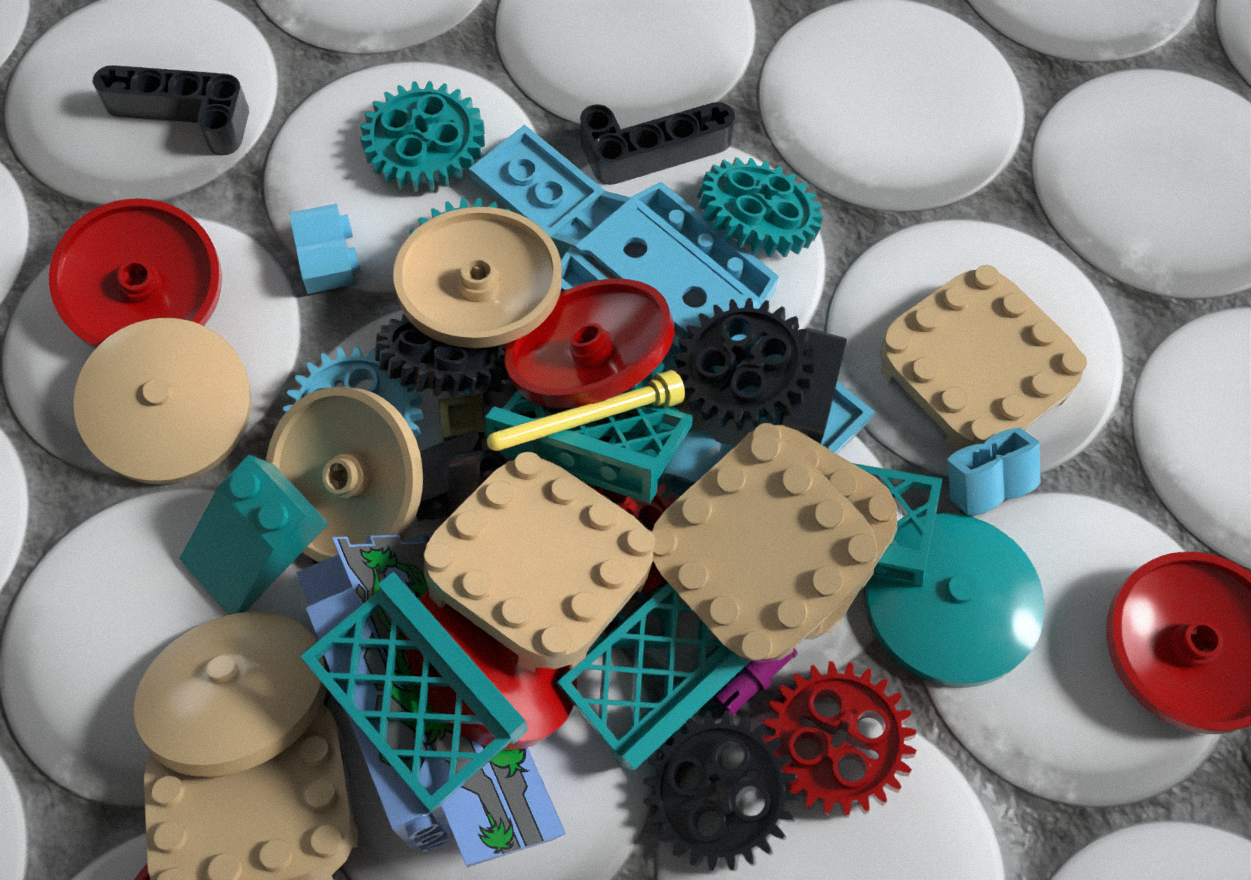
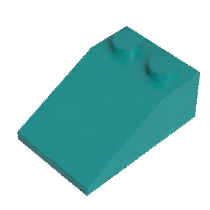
(250, 534)

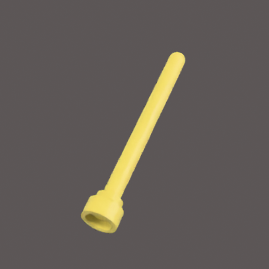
(663, 390)

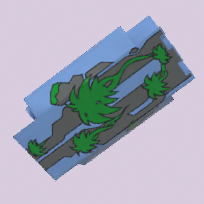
(496, 809)

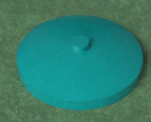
(975, 607)

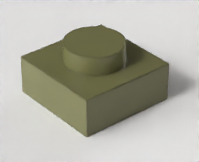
(461, 416)

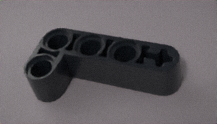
(178, 95)
(655, 144)

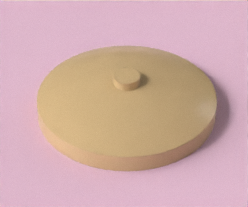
(477, 277)
(162, 401)
(351, 463)
(229, 694)

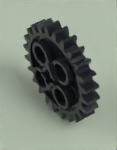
(437, 365)
(776, 380)
(737, 832)

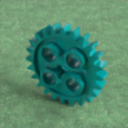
(422, 136)
(760, 207)

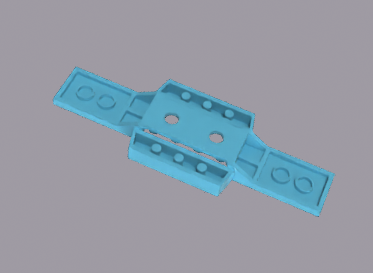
(680, 248)

